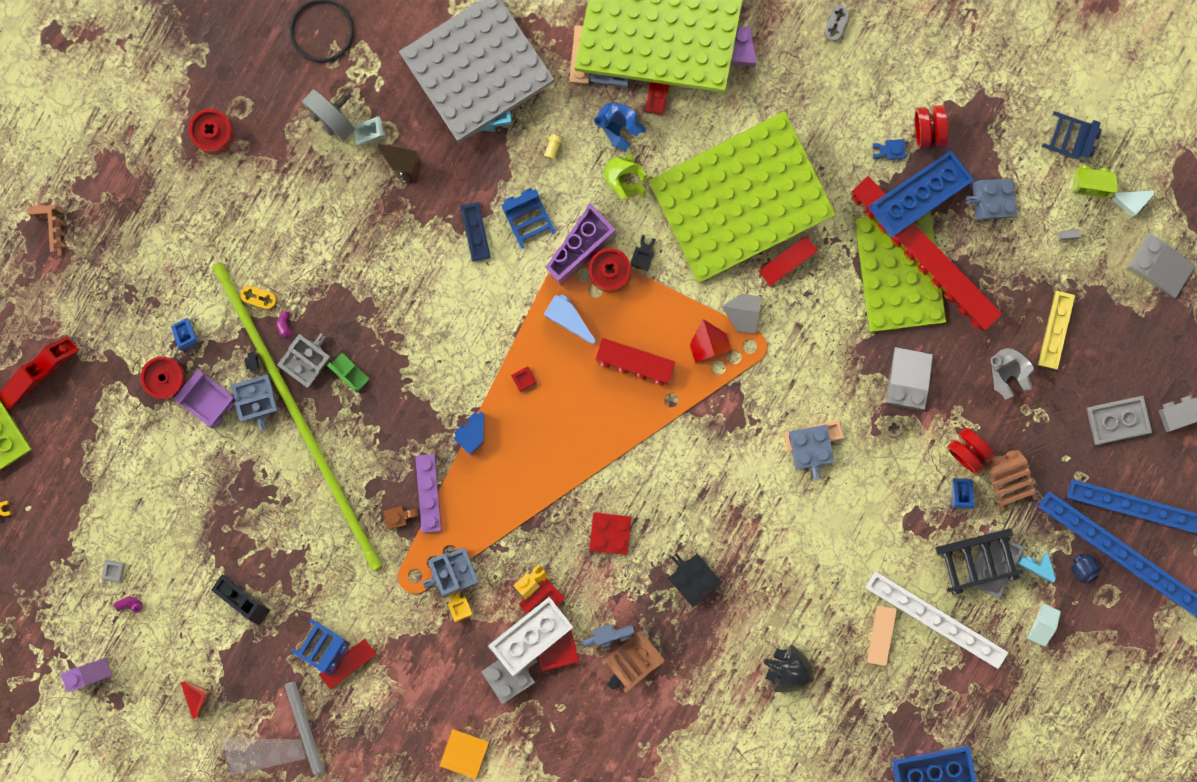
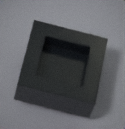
(252, 362)
(614, 681)

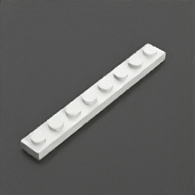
(936, 620)

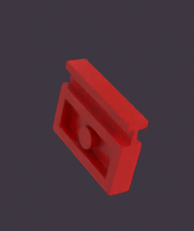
(541, 594)

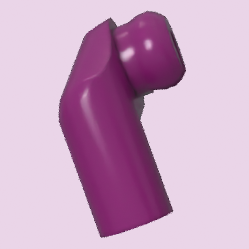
(282, 326)
(129, 602)

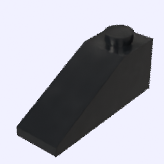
(240, 600)

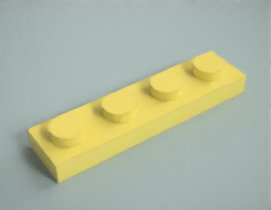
(1056, 330)

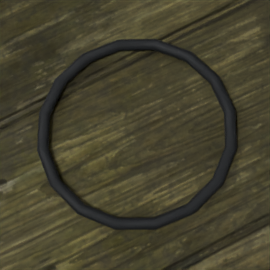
(321, 59)

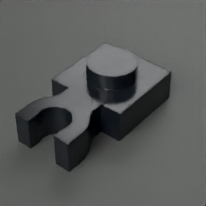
(642, 256)

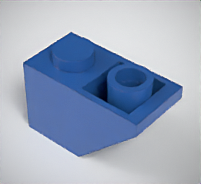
(472, 434)

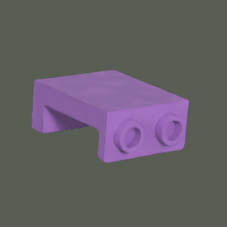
(205, 399)

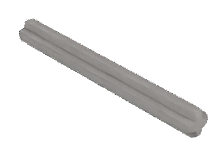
(304, 728)

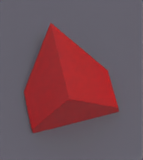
(709, 342)
(195, 697)

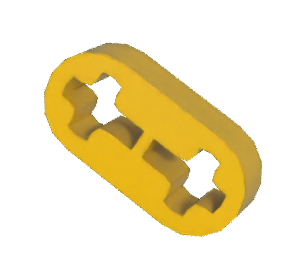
(260, 293)

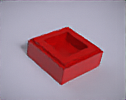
(524, 379)

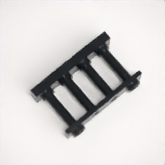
(965, 547)

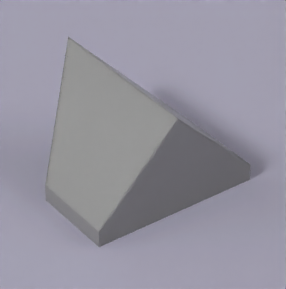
(743, 312)

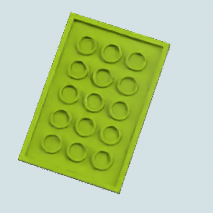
(892, 285)

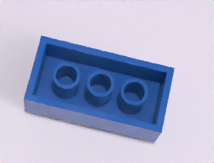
(941, 765)

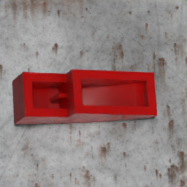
(788, 261)

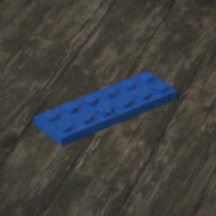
(921, 193)

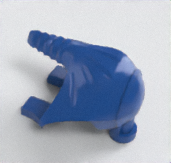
(613, 118)

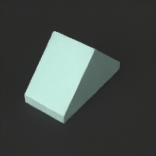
(369, 131)
(1132, 201)
(1044, 625)

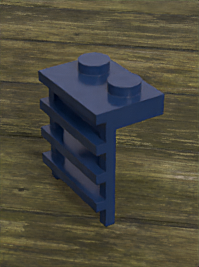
(1084, 142)

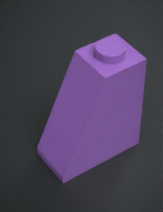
(86, 675)

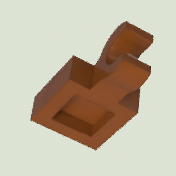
(397, 516)

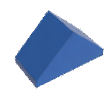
(185, 335)
(962, 494)

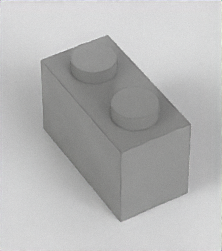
(1180, 414)

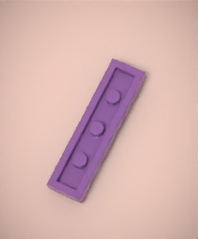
(428, 493)

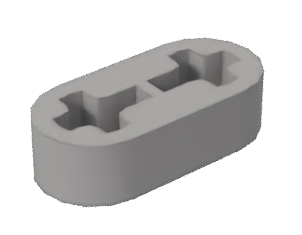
(840, 25)

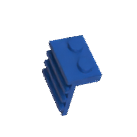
(521, 206)
(331, 656)

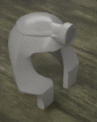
(1010, 363)

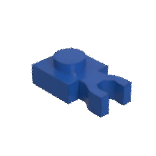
(892, 149)

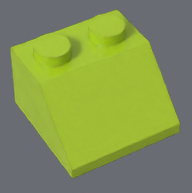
(1094, 182)

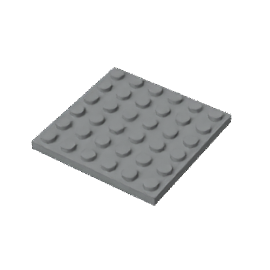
(476, 67)

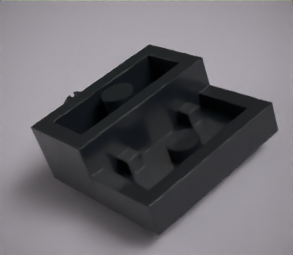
(693, 579)

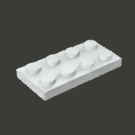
(530, 636)

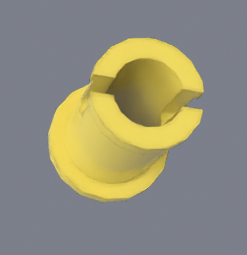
(553, 146)

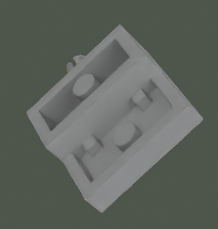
(305, 359)
(504, 683)

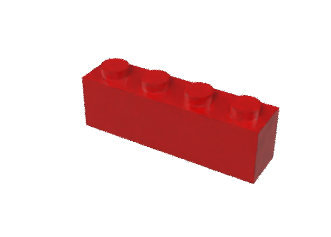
(636, 361)

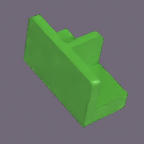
(349, 372)

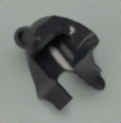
(791, 673)

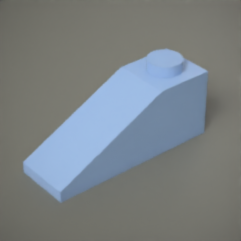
(566, 316)

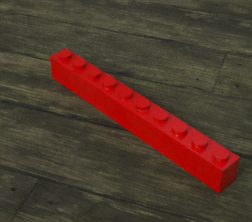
(932, 262)

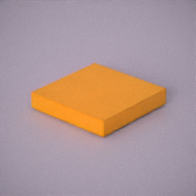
(464, 753)

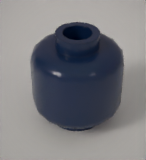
(1085, 568)

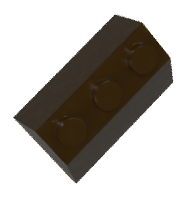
(402, 161)

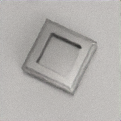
(1069, 235)
(113, 571)

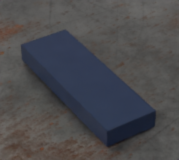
(475, 232)

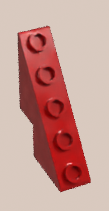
(36, 371)

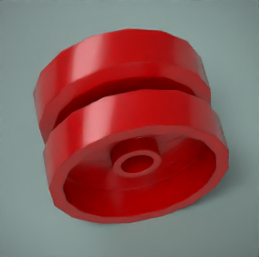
(931, 127)
(200, 130)
(607, 259)
(152, 375)
(971, 451)

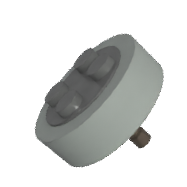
(329, 114)

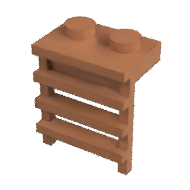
(52, 213)
(1006, 469)
(639, 654)

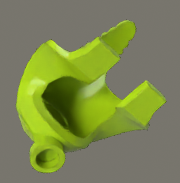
(617, 170)

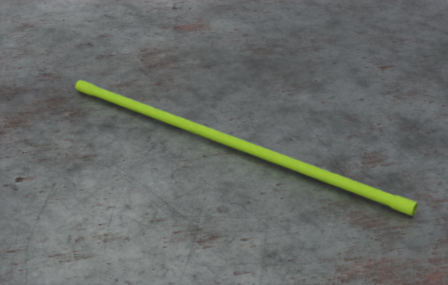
(224, 279)

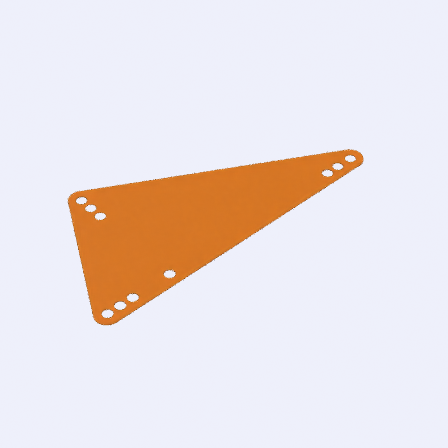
(577, 412)

